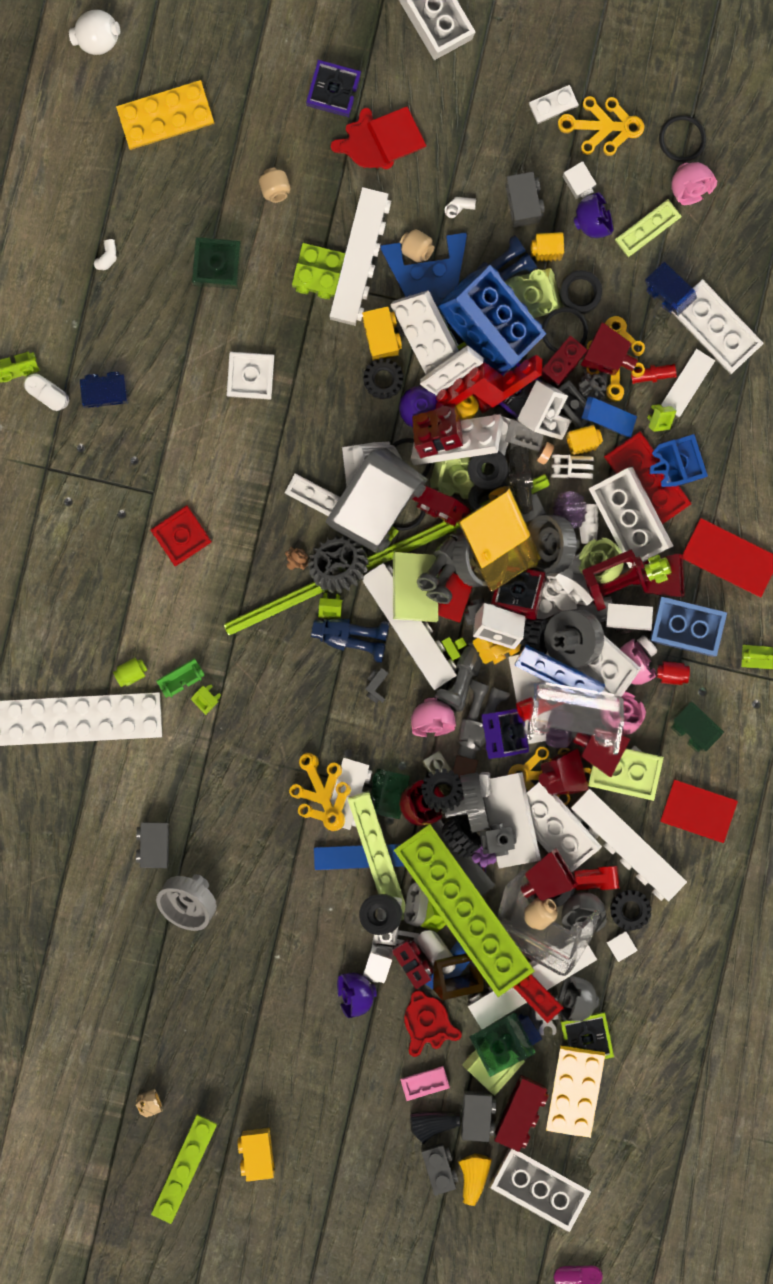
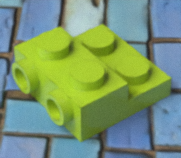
(318, 271)

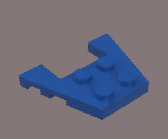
(436, 276)

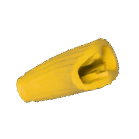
(475, 1173)

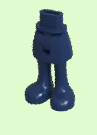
(514, 250)
(338, 631)

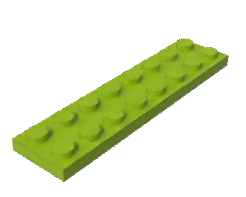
(464, 910)

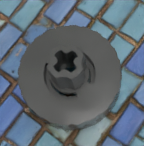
(560, 544)
(463, 561)
(566, 643)
(472, 803)

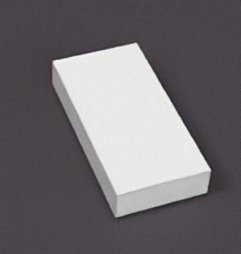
(629, 616)

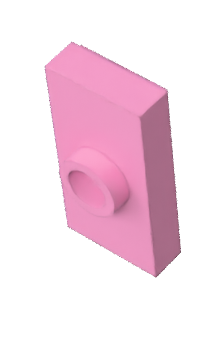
(424, 1083)

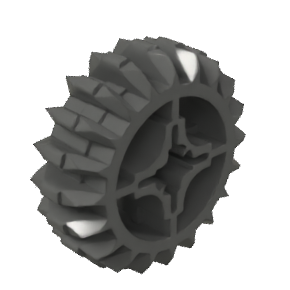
(338, 571)

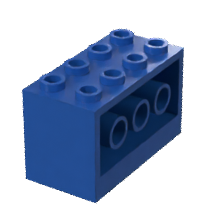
(491, 319)

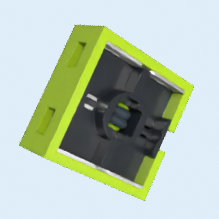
(589, 1034)

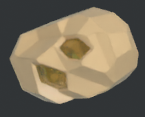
(149, 1103)

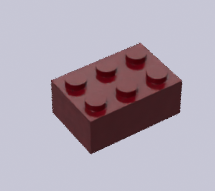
(521, 1113)

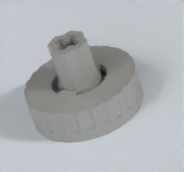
(193, 906)

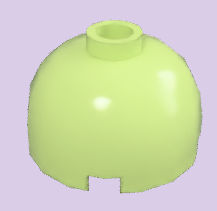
(598, 552)

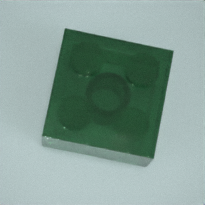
(216, 263)
(695, 727)
(502, 1044)

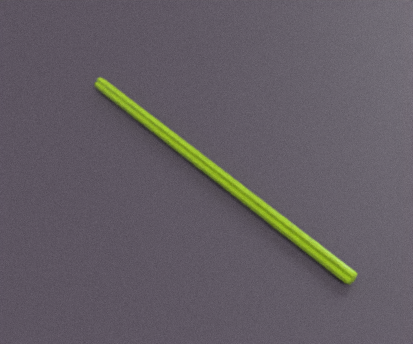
(374, 560)

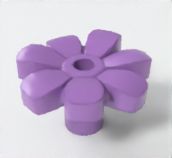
(484, 859)

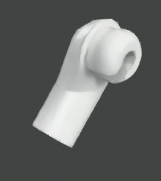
(458, 204)
(108, 258)

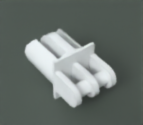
(585, 467)

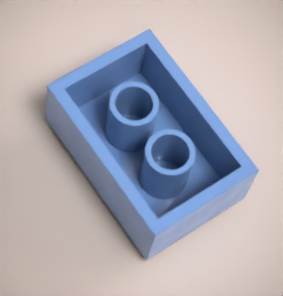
(688, 626)

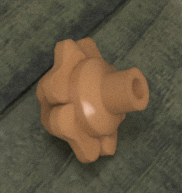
(297, 558)

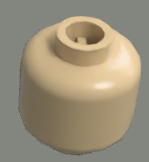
(274, 185)
(417, 245)
(540, 913)

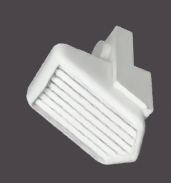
(356, 454)

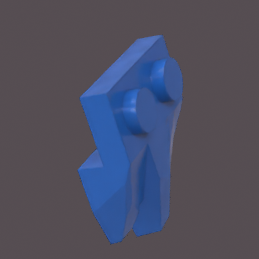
(679, 462)

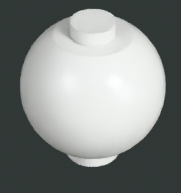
(95, 32)

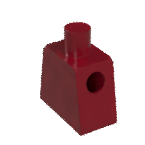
(608, 352)
(674, 585)
(598, 755)
(563, 774)
(549, 877)

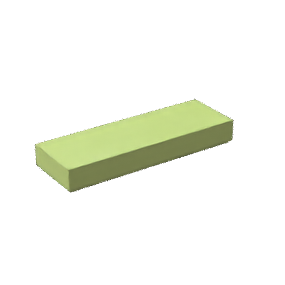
(648, 228)

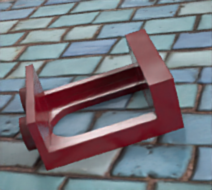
(563, 362)
(634, 575)

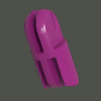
(578, 1275)

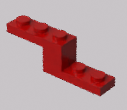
(490, 384)

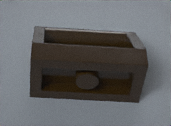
(458, 985)

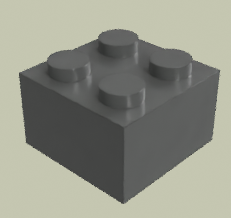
(523, 199)
(477, 1116)

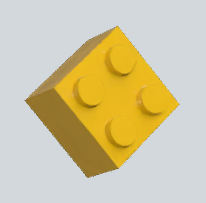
(380, 333)
(257, 1154)

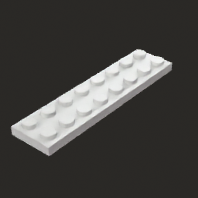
(80, 719)

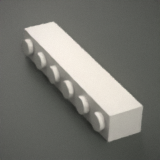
(359, 255)
(413, 634)
(629, 845)
(490, 1008)

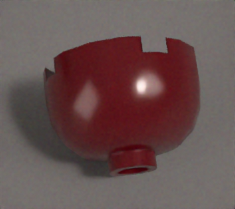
(414, 807)

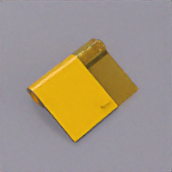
(500, 539)

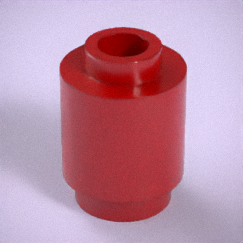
(673, 673)

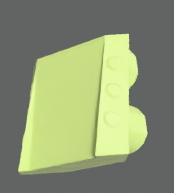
(537, 291)
(452, 477)
(494, 1083)

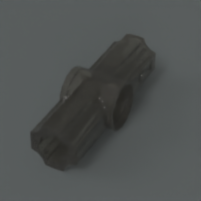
(521, 478)

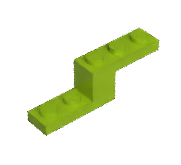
(184, 1169)

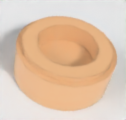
(545, 453)

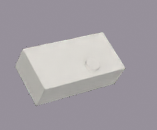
(439, 24)
(631, 515)
(539, 1189)

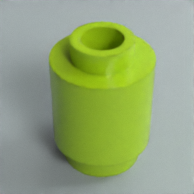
(130, 672)

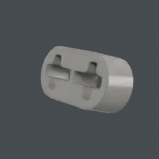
(415, 906)

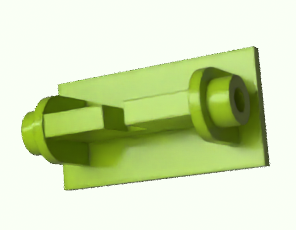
(24, 366)
(757, 657)

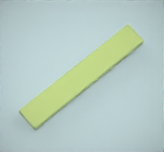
(375, 846)

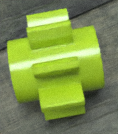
(657, 568)

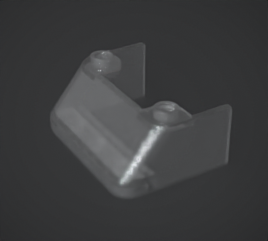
(578, 712)
(552, 947)

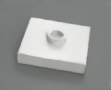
(250, 375)

